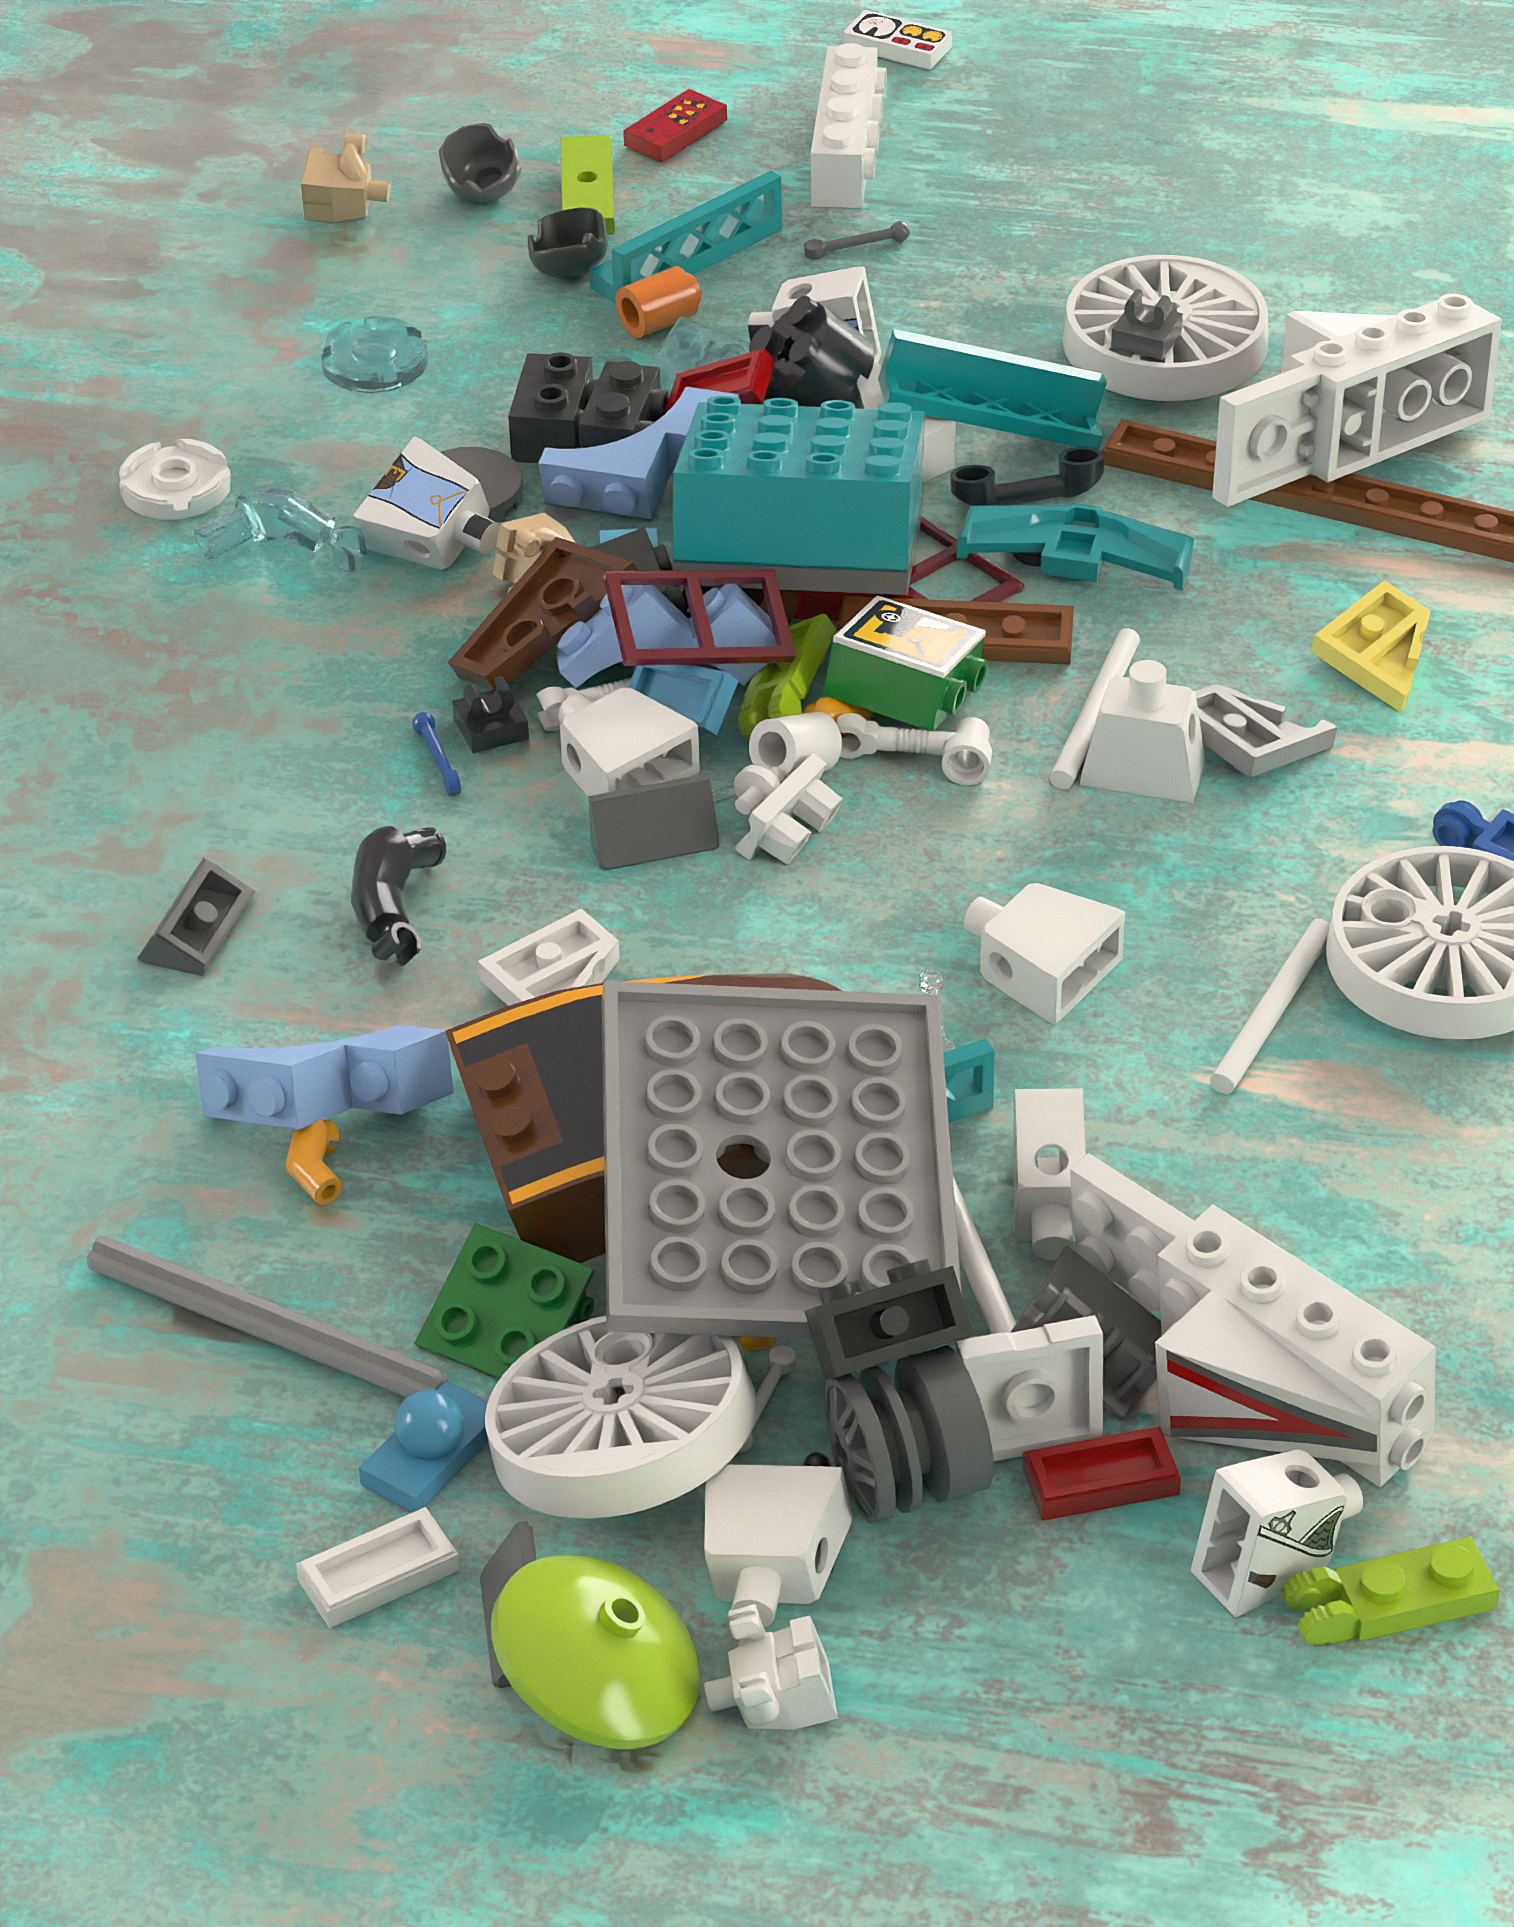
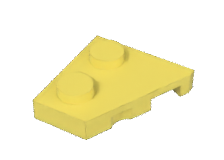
(1377, 643)

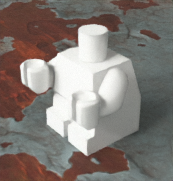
(775, 1676)

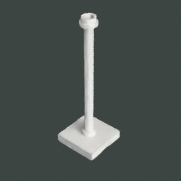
(1032, 1383)

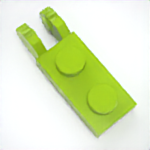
(782, 686)
(1392, 1593)

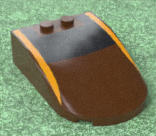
(540, 1107)

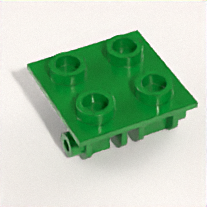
(503, 1302)

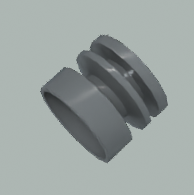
(909, 1433)

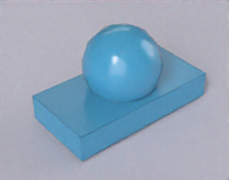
(688, 690)
(430, 1445)

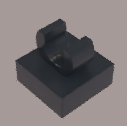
(490, 717)

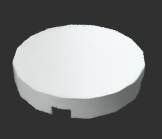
(174, 480)

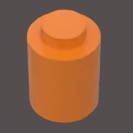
(658, 301)

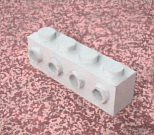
(847, 126)

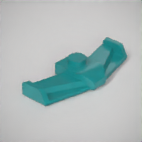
(1077, 540)

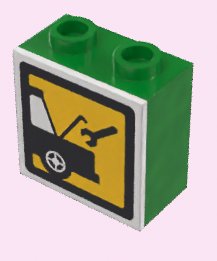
(905, 663)

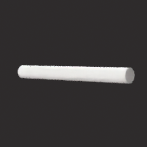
(1081, 733)
(1270, 1008)

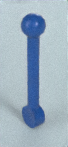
(424, 725)

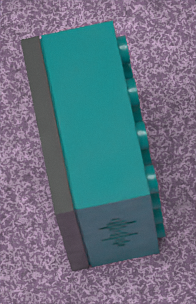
(803, 492)

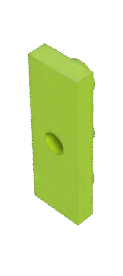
(588, 175)

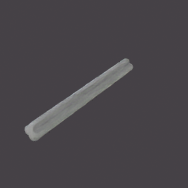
(262, 1318)

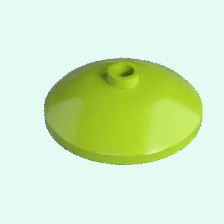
(596, 1651)

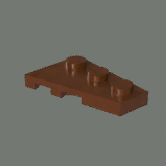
(536, 612)

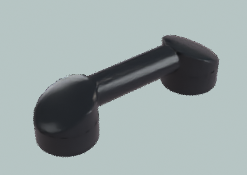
(1078, 472)

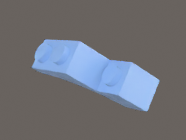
(624, 474)
(659, 624)
(307, 1083)

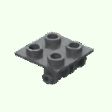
(1129, 1330)

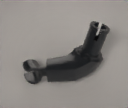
(378, 885)

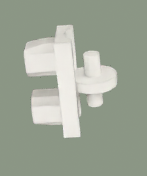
(777, 803)

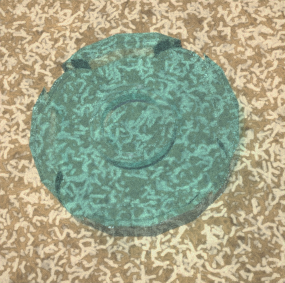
(374, 355)

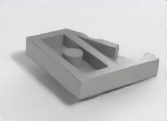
(1254, 731)

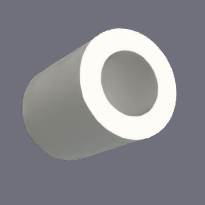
(792, 739)

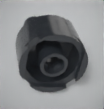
(814, 355)

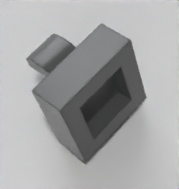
(1147, 328)

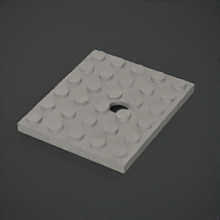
(828, 1092)

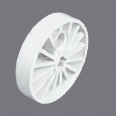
(1220, 336)
(1397, 927)
(630, 1433)

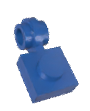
(1463, 826)

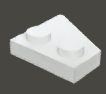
(555, 958)

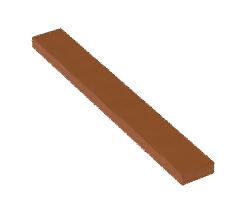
(1348, 499)

